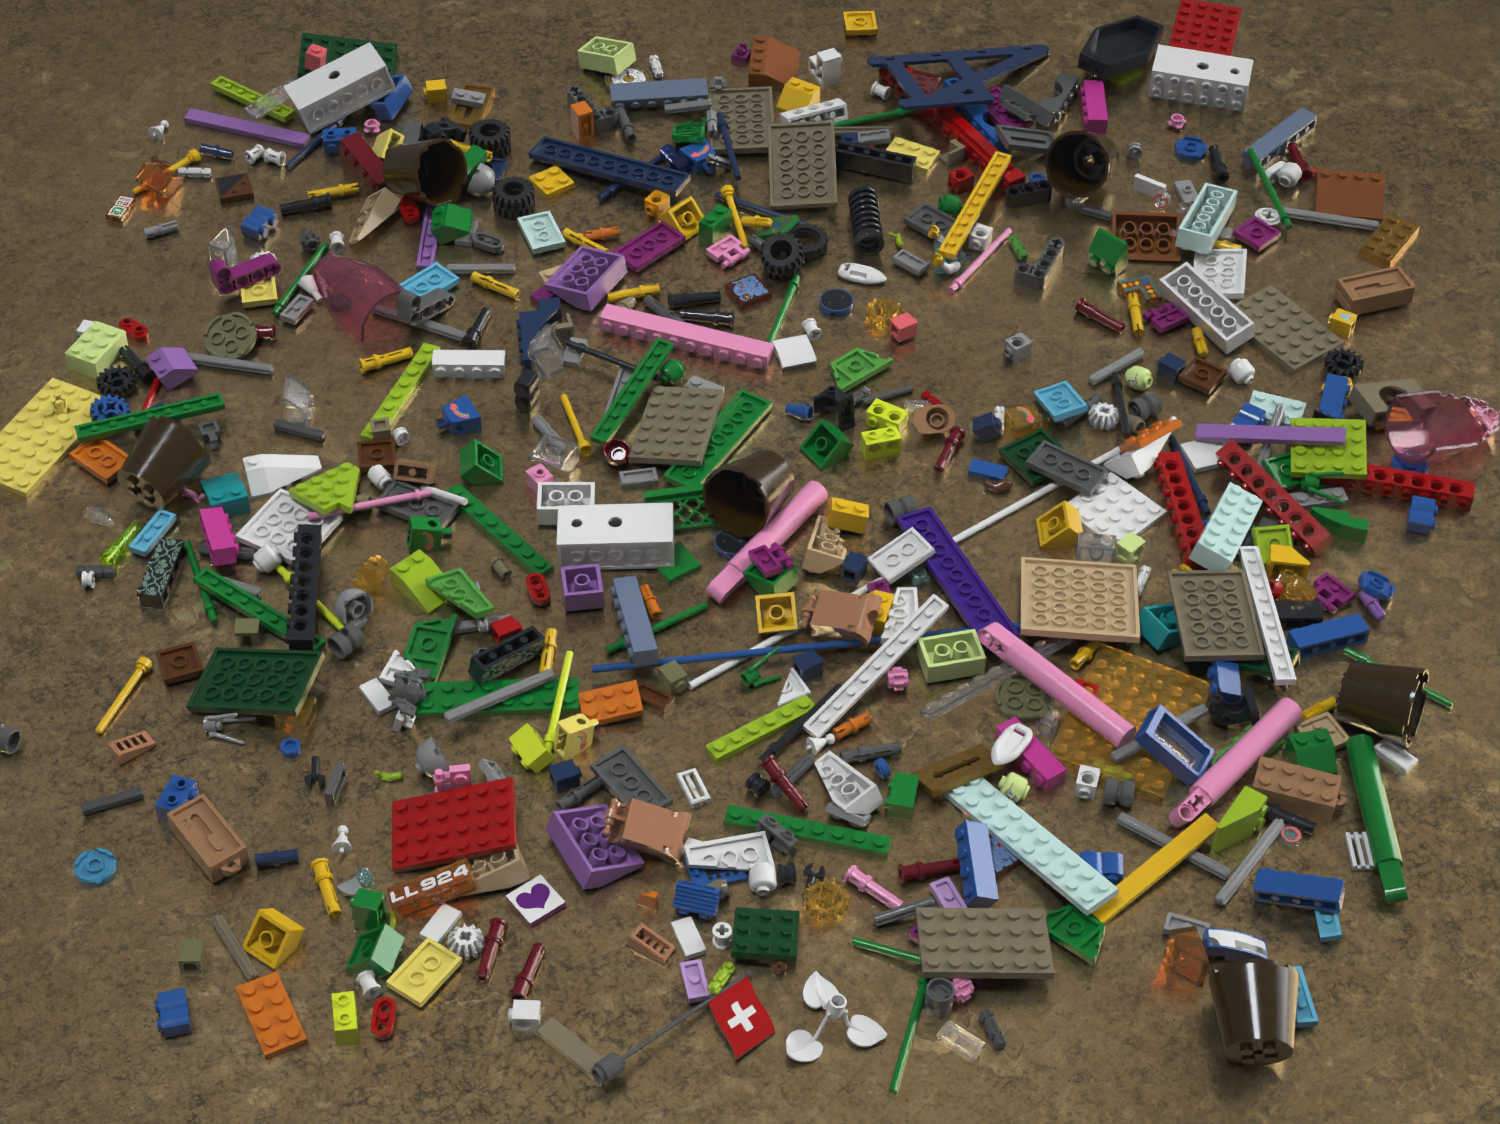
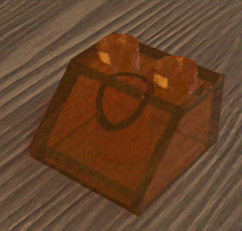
(159, 179)
(1186, 955)

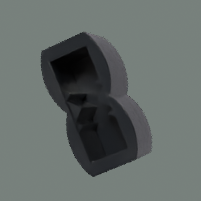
(526, 390)

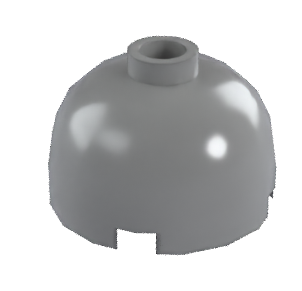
(482, 181)
(353, 606)
(430, 758)

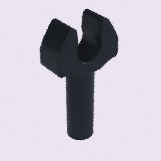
(315, 776)
(813, 876)

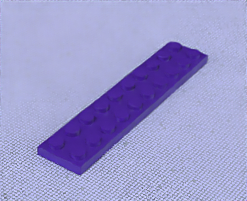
(956, 574)

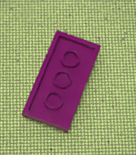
(998, 114)
(650, 245)

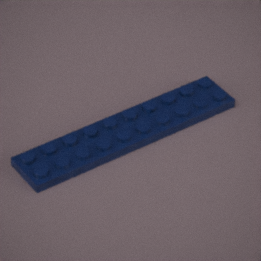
(609, 166)

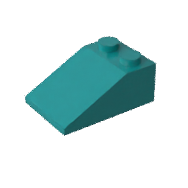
(226, 492)
(1159, 626)

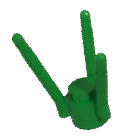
(1311, 483)
(751, 675)

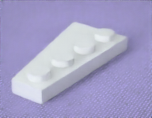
(903, 607)
(730, 853)

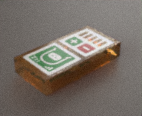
(120, 208)

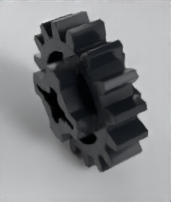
(1342, 363)
(116, 381)

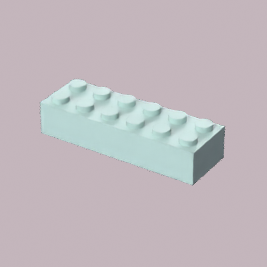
(1206, 218)
(1226, 528)

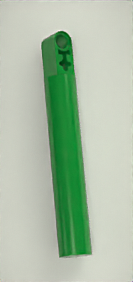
(1377, 816)

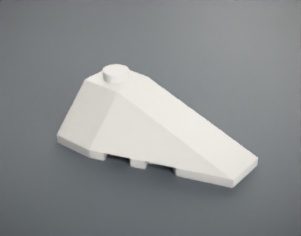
(1137, 461)
(272, 471)
(847, 786)

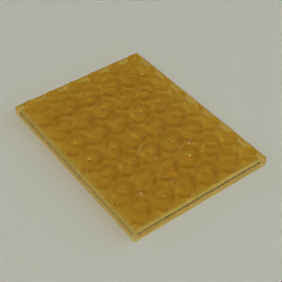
(1130, 689)

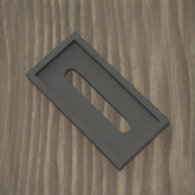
(1005, 134)

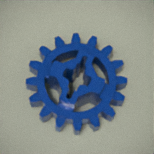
(108, 407)

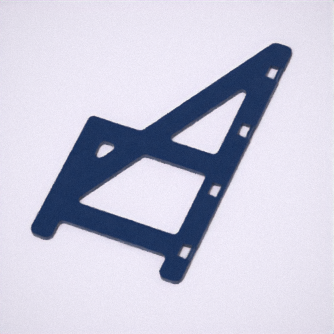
(969, 81)

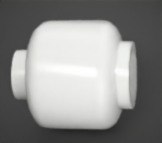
(1289, 174)
(1241, 371)
(267, 558)
(762, 879)

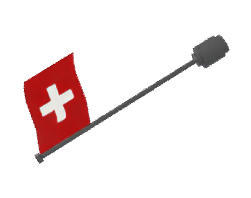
(736, 1013)

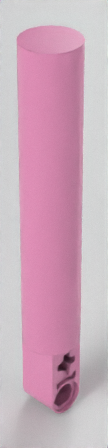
(776, 530)
(1057, 684)
(1237, 761)

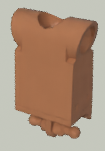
(842, 615)
(647, 828)

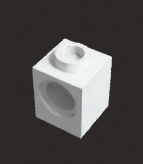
(980, 237)
(1087, 782)
(525, 1015)

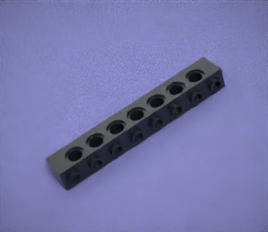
(305, 587)

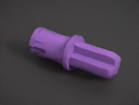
(1372, 605)

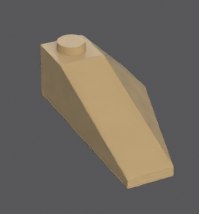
(374, 211)
(824, 548)
(500, 871)

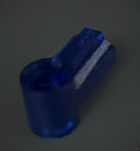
(674, 159)

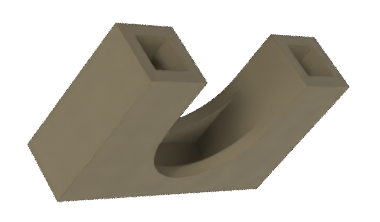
(1369, 398)

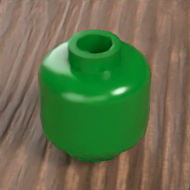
(950, 204)
(672, 371)

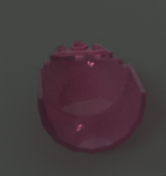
(352, 289)
(1438, 426)

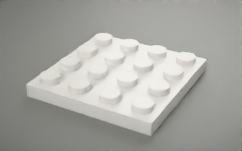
(1117, 509)
(277, 523)

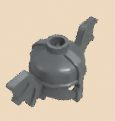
(409, 690)

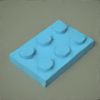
(431, 278)
(1060, 401)

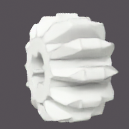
(1103, 416)
(466, 941)

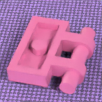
(724, 248)
(457, 775)

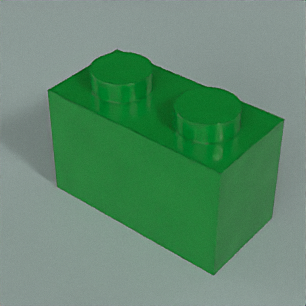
(715, 223)
(902, 795)
(368, 909)

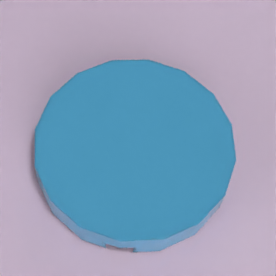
(95, 867)

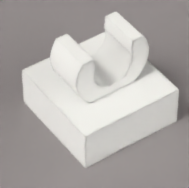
(402, 719)

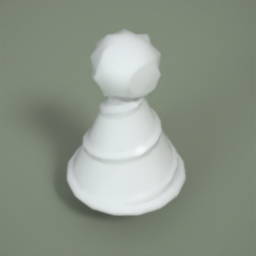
(157, 131)
(817, 744)
(342, 844)

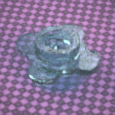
(918, 576)
(364, 875)

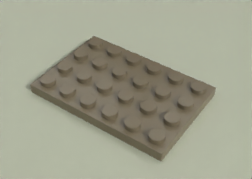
(747, 116)
(802, 165)
(1287, 330)
(676, 426)
(1215, 615)
(984, 943)

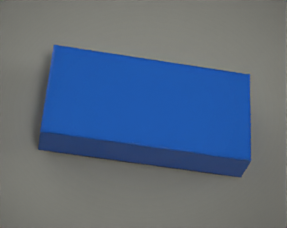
(987, 470)

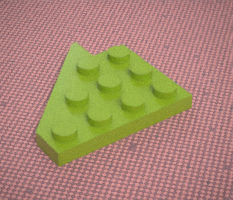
(330, 490)

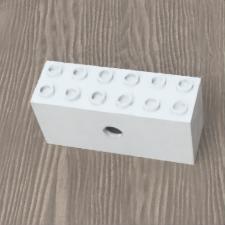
(1200, 78)
(340, 88)
(616, 535)

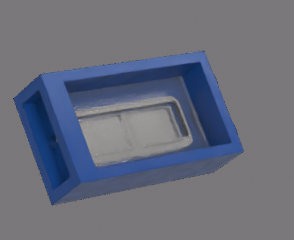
(1174, 745)

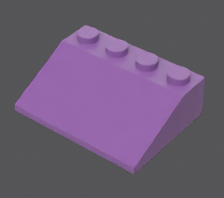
(587, 277)
(585, 847)

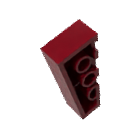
(362, 161)

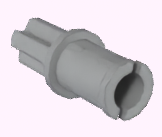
(711, 123)
(160, 229)

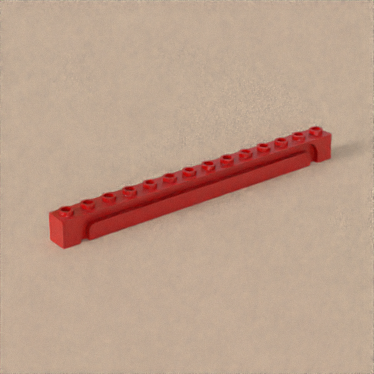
(954, 126)

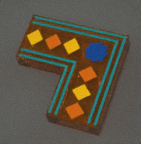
(1142, 285)

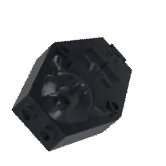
(1120, 47)

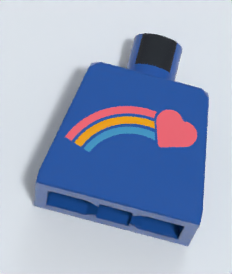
(697, 153)
(459, 417)

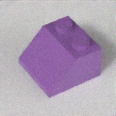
(172, 366)

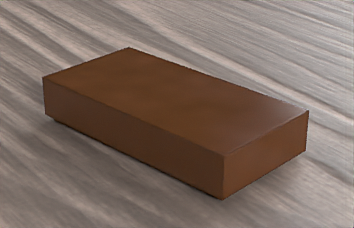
(655, 698)

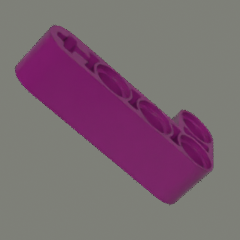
(243, 274)

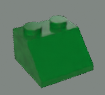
(450, 222)
(1108, 253)
(826, 445)
(480, 464)
(774, 584)
(1312, 750)
(375, 951)

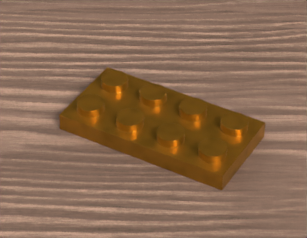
(1389, 239)

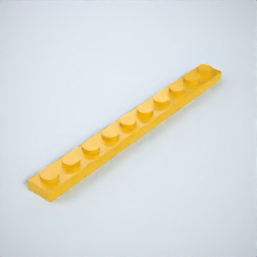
(974, 205)

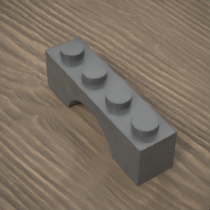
(1065, 89)

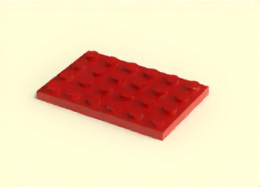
(1205, 27)
(453, 825)

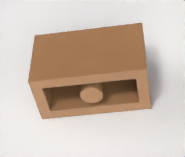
(415, 471)

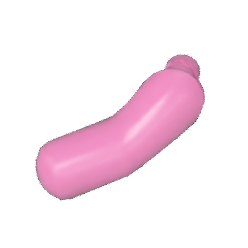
(192, 494)

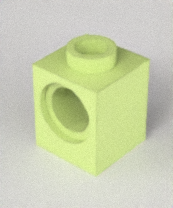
(1130, 548)

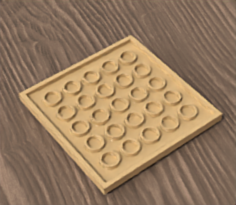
(1079, 600)

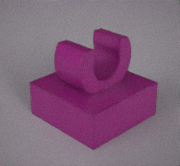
(741, 53)
(880, 585)

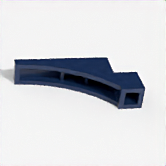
(533, 321)

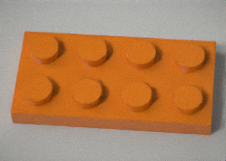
(271, 1015)

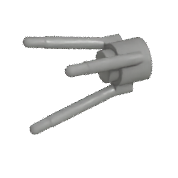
(215, 723)

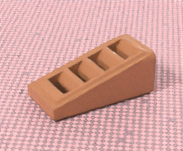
(121, 752)
(649, 934)

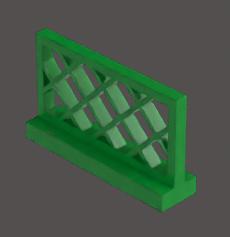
(681, 497)

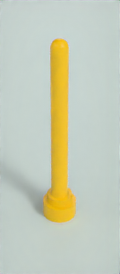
(191, 157)
(728, 193)
(585, 446)
(142, 666)

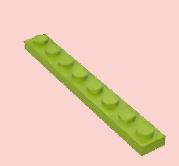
(403, 388)

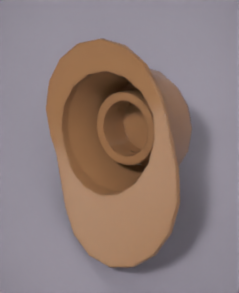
(934, 419)

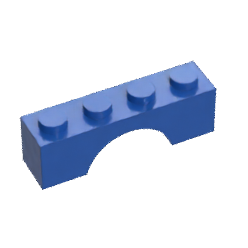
(977, 117)

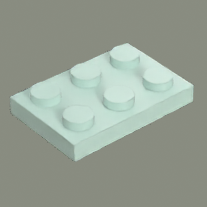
(541, 232)
(1268, 402)

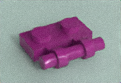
(1166, 317)
(767, 562)
(1334, 590)

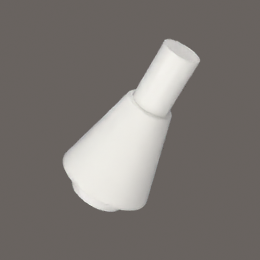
(309, 285)

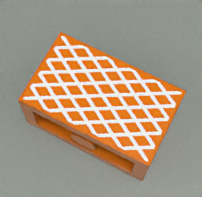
(582, 121)

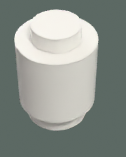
(380, 477)

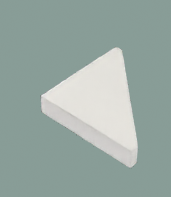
(793, 689)

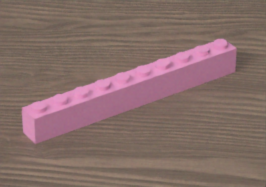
(687, 336)

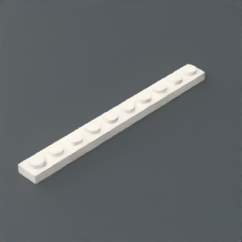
(1267, 616)
(875, 667)

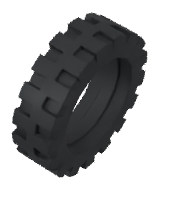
(813, 232)

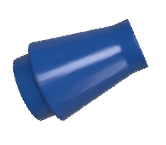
(800, 411)

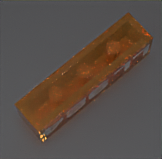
(432, 888)

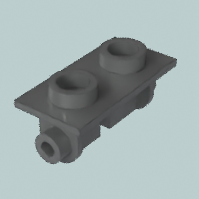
(783, 838)

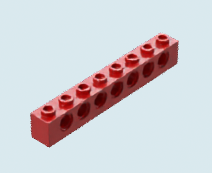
(1233, 452)
(1405, 484)
(1180, 503)

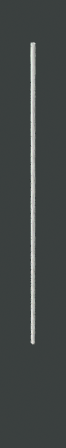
(863, 590)

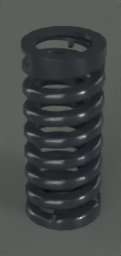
(866, 221)

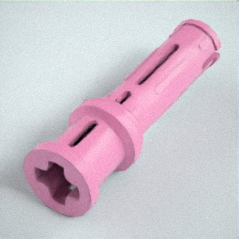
(866, 884)

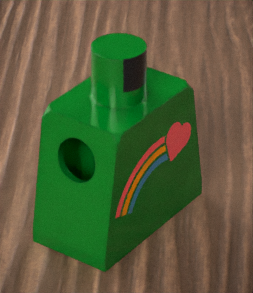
(425, 534)

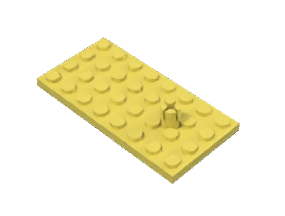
(42, 435)

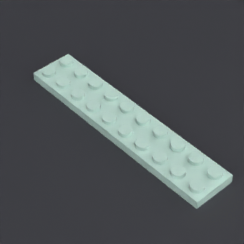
(1033, 845)

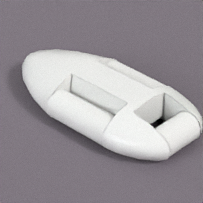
(861, 274)
(1010, 744)

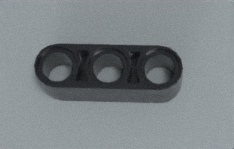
(1028, 194)

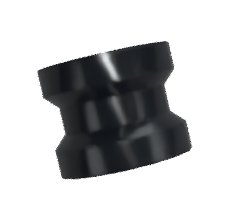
(757, 785)
(786, 873)

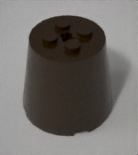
(1071, 166)
(426, 171)
(162, 463)
(748, 492)
(1383, 700)
(1256, 1010)

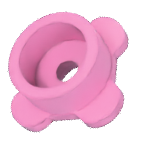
(1177, 121)
(371, 126)

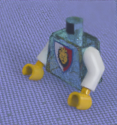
(942, 264)

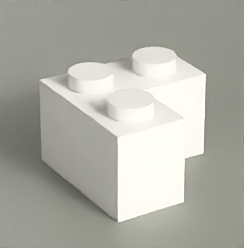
(826, 67)

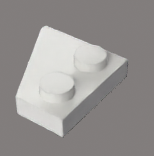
(395, 664)

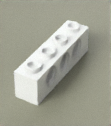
(828, 110)

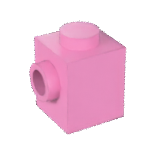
(537, 474)

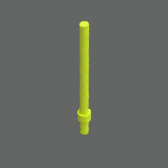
(320, 607)
(550, 736)

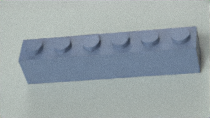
(657, 93)
(1277, 140)
(634, 621)

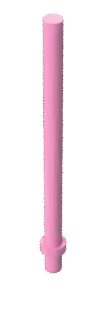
(958, 283)
(376, 503)

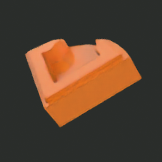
(649, 899)

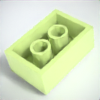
(606, 55)
(96, 349)
(951, 656)

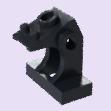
(445, 129)
(836, 402)
(1234, 712)

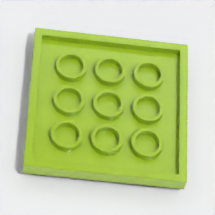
(1321, 458)

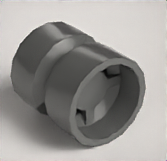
(1146, 406)
(897, 508)
(343, 642)
(9, 739)
(1119, 792)
(939, 998)

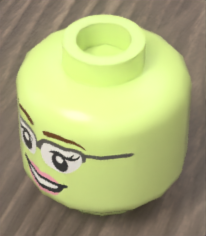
(1138, 378)
(1014, 787)

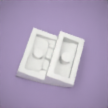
(794, 352)

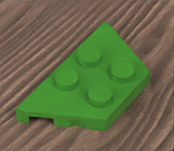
(857, 367)

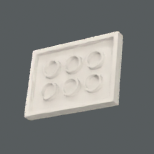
(1224, 270)

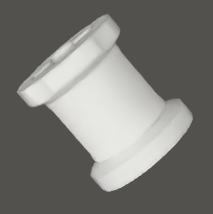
(880, 90)
(255, 153)
(275, 157)
(337, 245)
(810, 327)
(721, 933)
(370, 987)

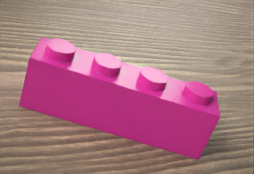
(1094, 106)
(218, 536)
(1037, 761)

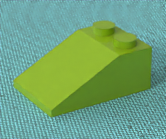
(410, 577)
(1241, 819)

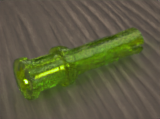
(116, 548)

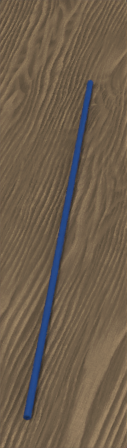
(761, 652)

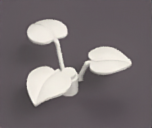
(822, 993)

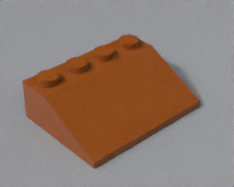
(772, 63)
(1349, 194)
(1148, 235)

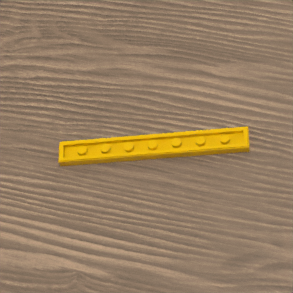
(1157, 867)

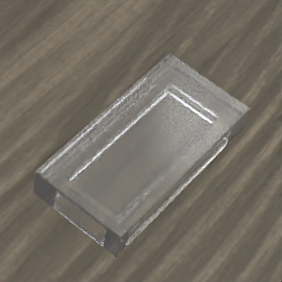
(960, 1040)

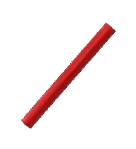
(150, 397)

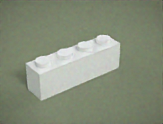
(468, 364)

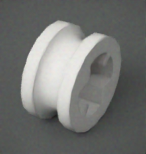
(405, 436)
(88, 579)

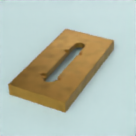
(458, 111)
(958, 777)

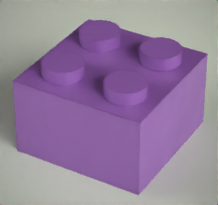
(582, 587)

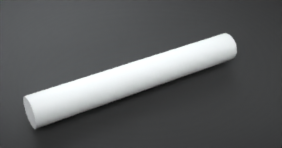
(449, 496)

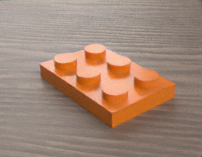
(1150, 435)
(99, 458)
(612, 702)

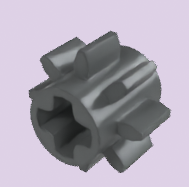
(309, 240)

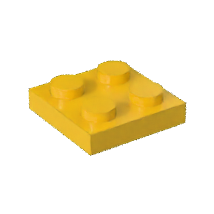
(860, 23)
(551, 182)

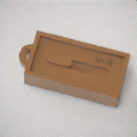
(1374, 290)
(1299, 788)
(208, 838)

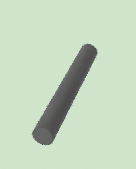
(886, 395)

